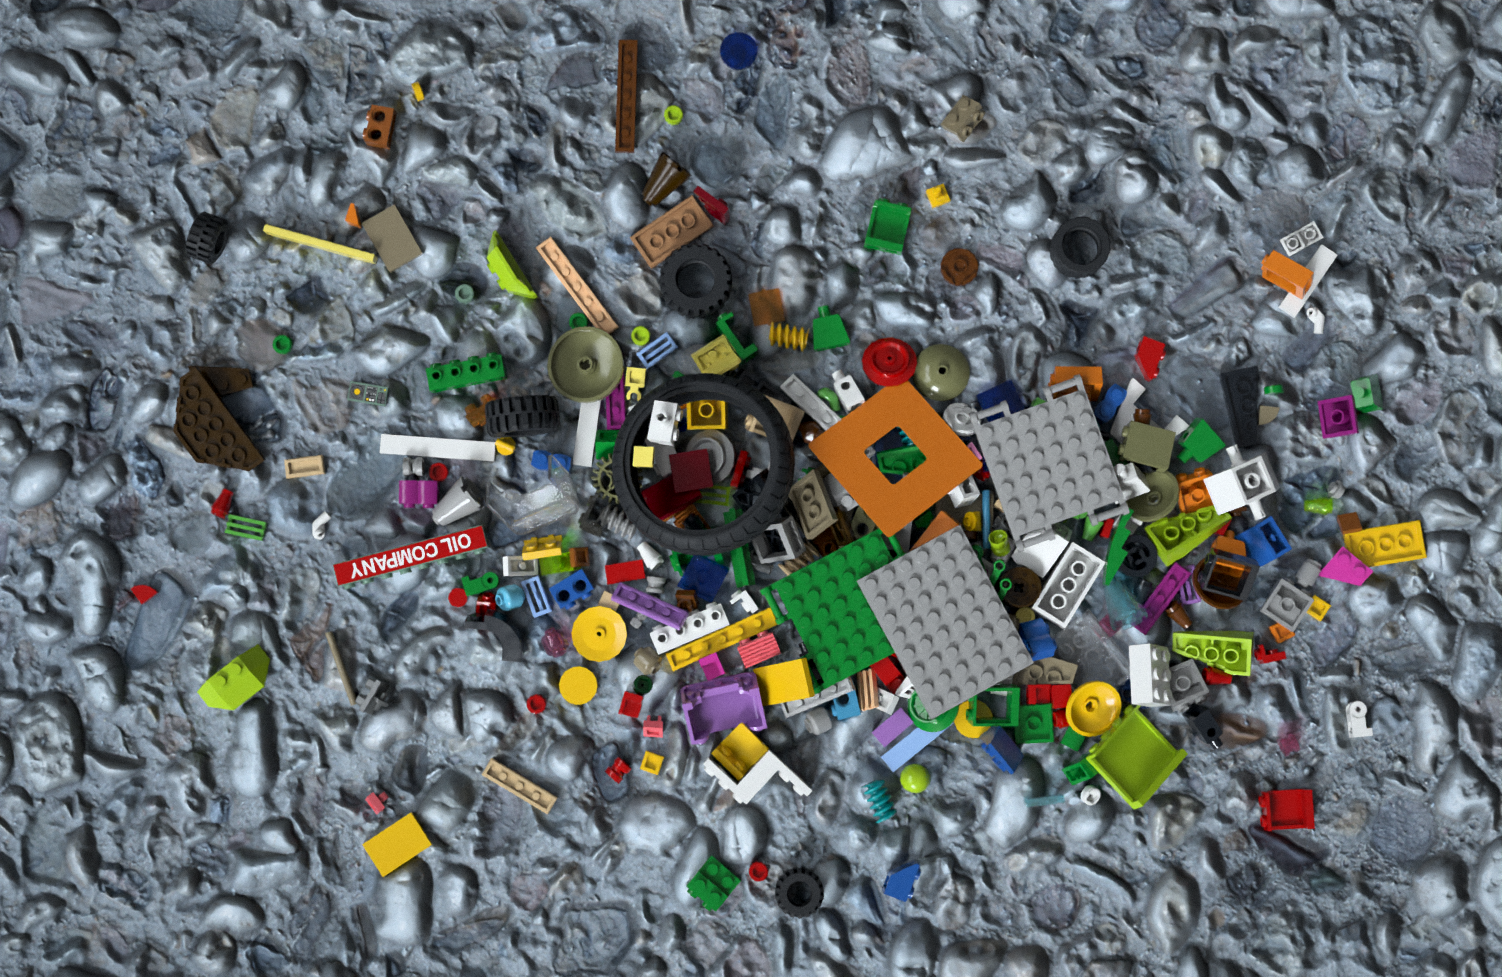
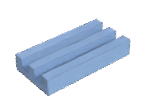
(660, 357)
(542, 611)

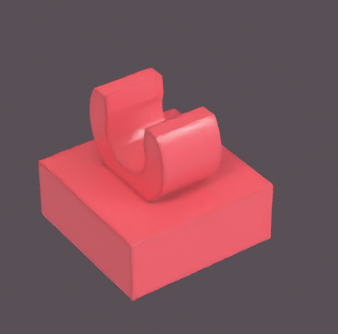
(653, 728)
(376, 801)

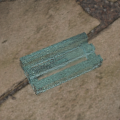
(1043, 800)

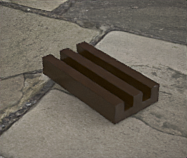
(844, 526)

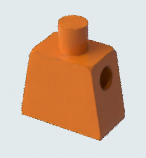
(1229, 544)

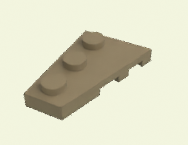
(1047, 671)

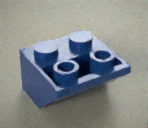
(1264, 541)
(1005, 752)
(900, 881)

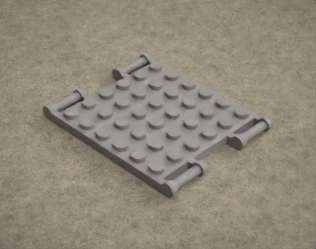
(1048, 463)

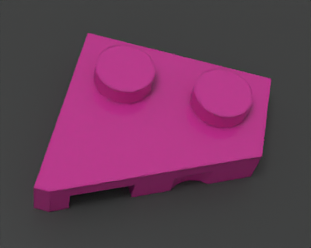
(1346, 568)

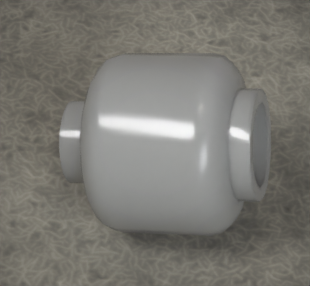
(818, 720)

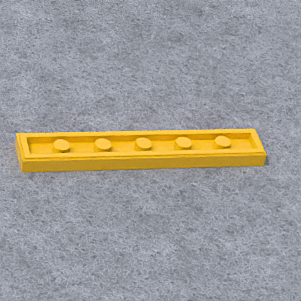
(721, 639)

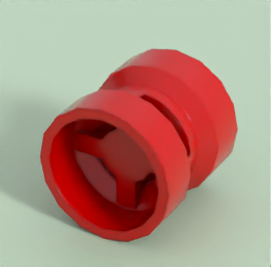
(618, 770)

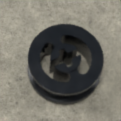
(1149, 560)

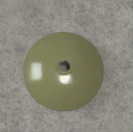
(936, 385)
(1162, 488)

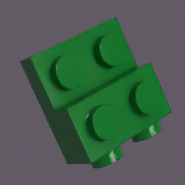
(712, 884)

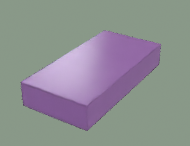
(892, 727)

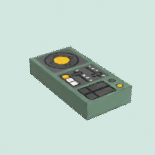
(368, 393)

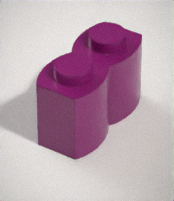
(419, 493)

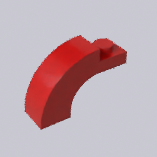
(888, 674)

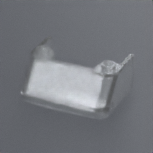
(538, 507)

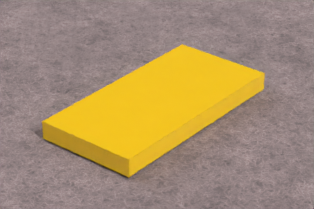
(1387, 544)
(784, 682)

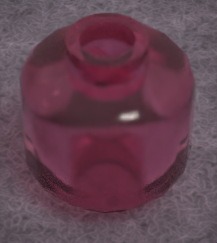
(555, 642)

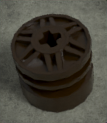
(1029, 591)

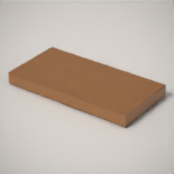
(671, 231)

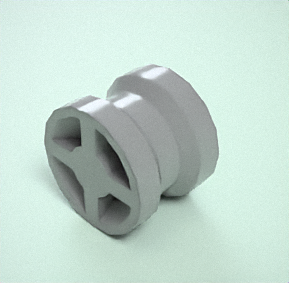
(655, 585)

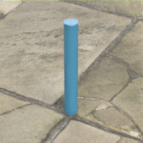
(986, 518)

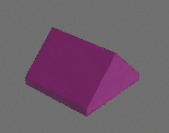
(1338, 417)

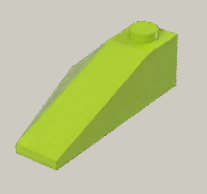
(1181, 534)
(1222, 649)

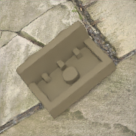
(963, 118)

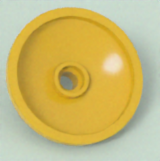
(1099, 714)

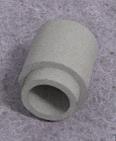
(1308, 573)

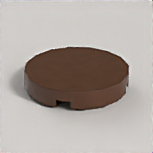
(959, 267)

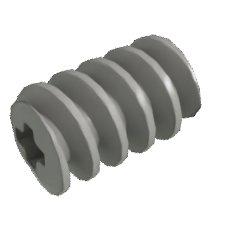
(618, 521)

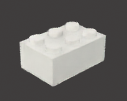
(1150, 675)

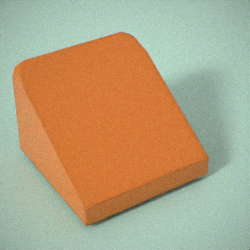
(353, 217)

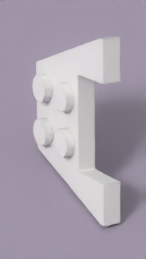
(1127, 408)

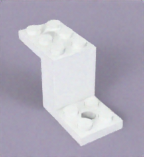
(756, 777)

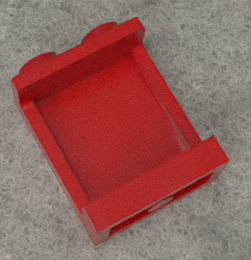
(1287, 809)

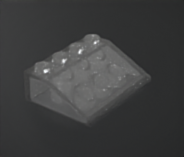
(1093, 650)

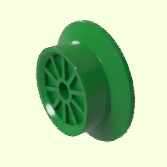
(922, 720)

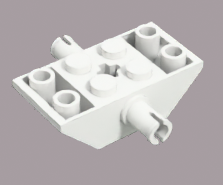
(1242, 483)

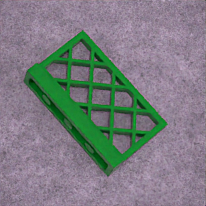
(741, 556)

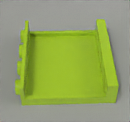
(1134, 757)

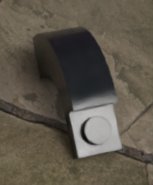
(503, 628)

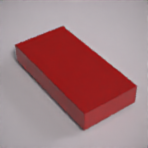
(625, 571)

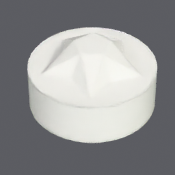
(1090, 795)

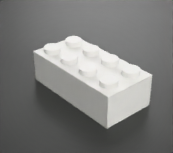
(1067, 585)

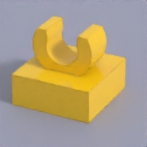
(937, 196)

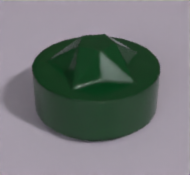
(642, 685)

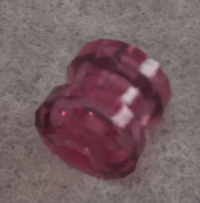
(1288, 744)

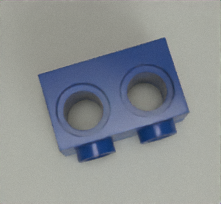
(570, 585)

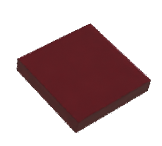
(691, 470)

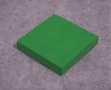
(1034, 724)

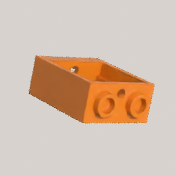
(1287, 274)
(1090, 376)

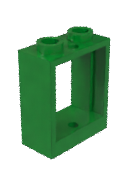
(1012, 708)

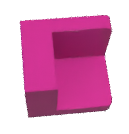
(711, 666)

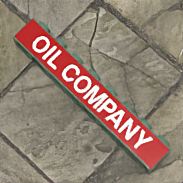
(410, 556)

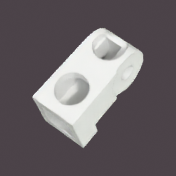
(1356, 720)

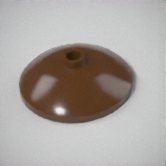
(1213, 599)

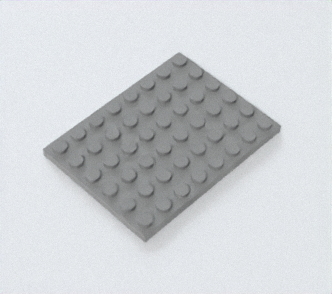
(945, 621)

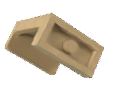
(791, 415)

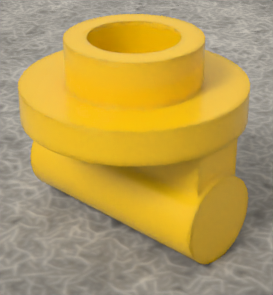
(505, 446)
(972, 521)

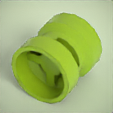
(999, 543)

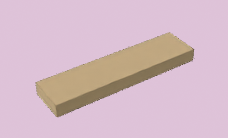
(519, 785)

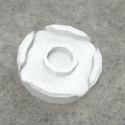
(958, 419)

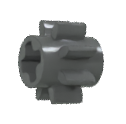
(1001, 524)

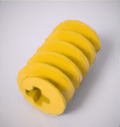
(788, 336)

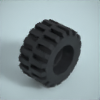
(207, 237)
(803, 909)

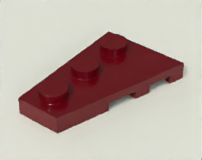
(715, 207)

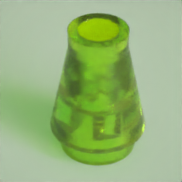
(1319, 505)

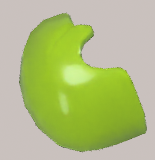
(915, 778)

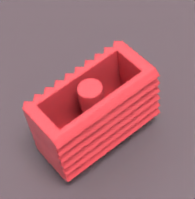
(759, 649)

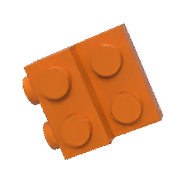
(1193, 490)

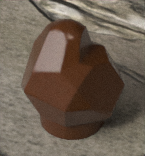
(810, 431)

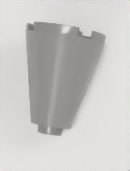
(458, 502)

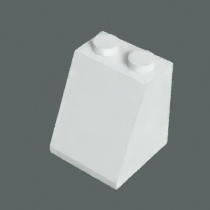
(1044, 554)

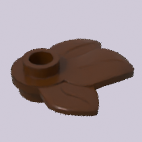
(824, 538)

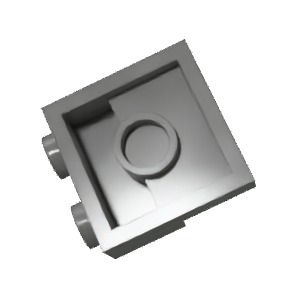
(1287, 604)
(1187, 686)

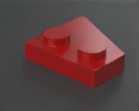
(739, 478)

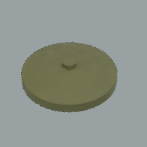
(585, 364)

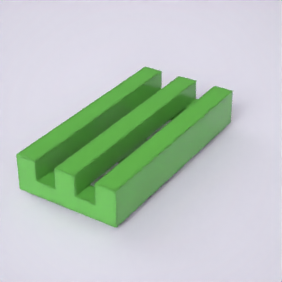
(230, 524)

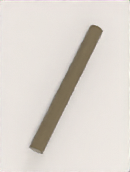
(341, 667)

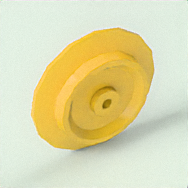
(586, 636)

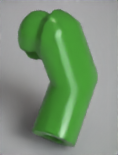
(829, 395)

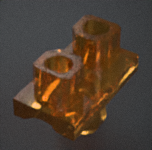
(477, 415)

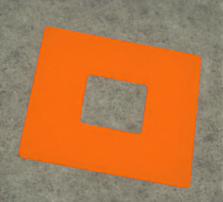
(897, 504)

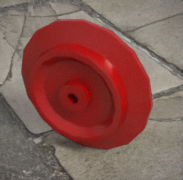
(889, 362)

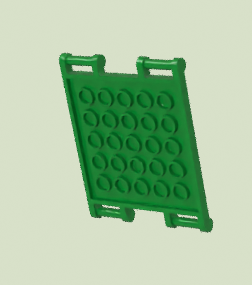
(833, 611)

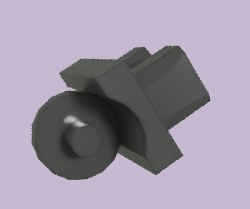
(375, 697)

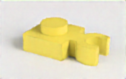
(635, 378)

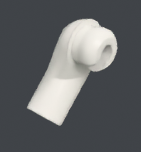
(1317, 318)
(318, 525)

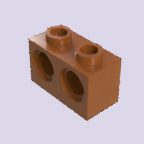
(385, 126)

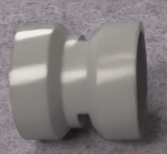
(413, 466)

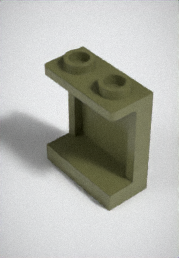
(1146, 445)

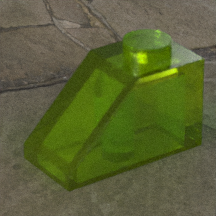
(556, 564)

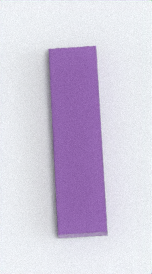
(649, 606)

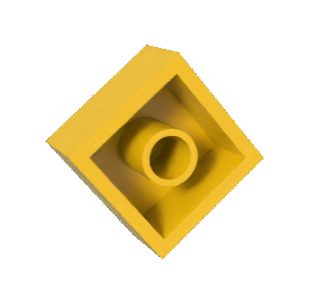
(707, 414)

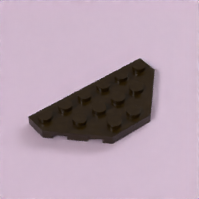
(210, 428)

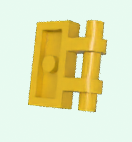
(542, 547)

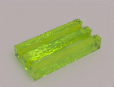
(713, 502)

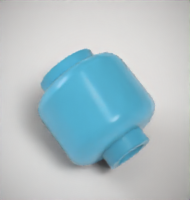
(510, 597)

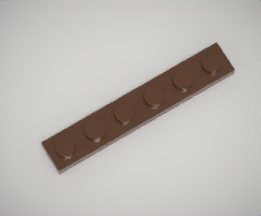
(626, 96)

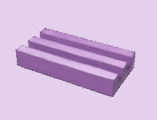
(1188, 590)

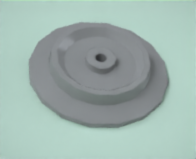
(719, 450)

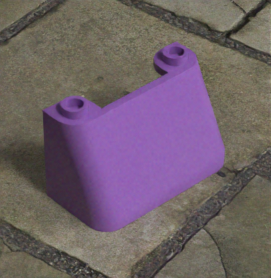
(722, 705)

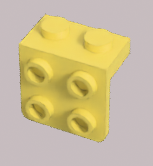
(716, 357)

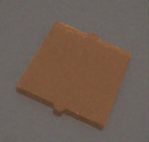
(766, 307)

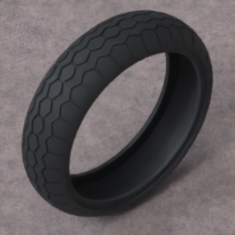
(751, 523)

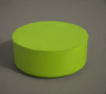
(673, 115)
(640, 335)

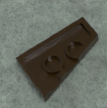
(227, 380)

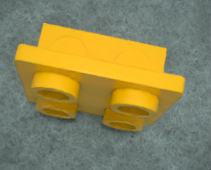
(740, 751)

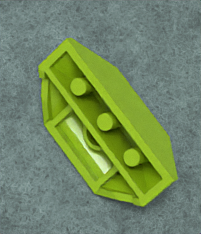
(507, 269)
(237, 680)

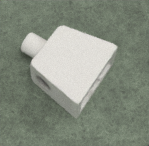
(849, 398)
(1131, 480)

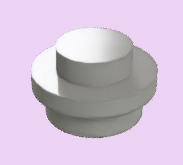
(1336, 489)

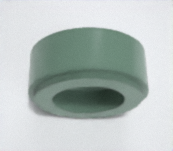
(464, 293)

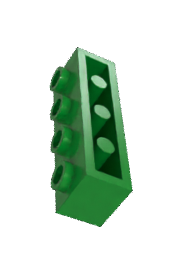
(466, 373)

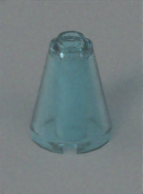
(1122, 605)

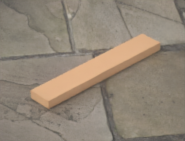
(576, 286)

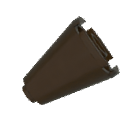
(664, 179)

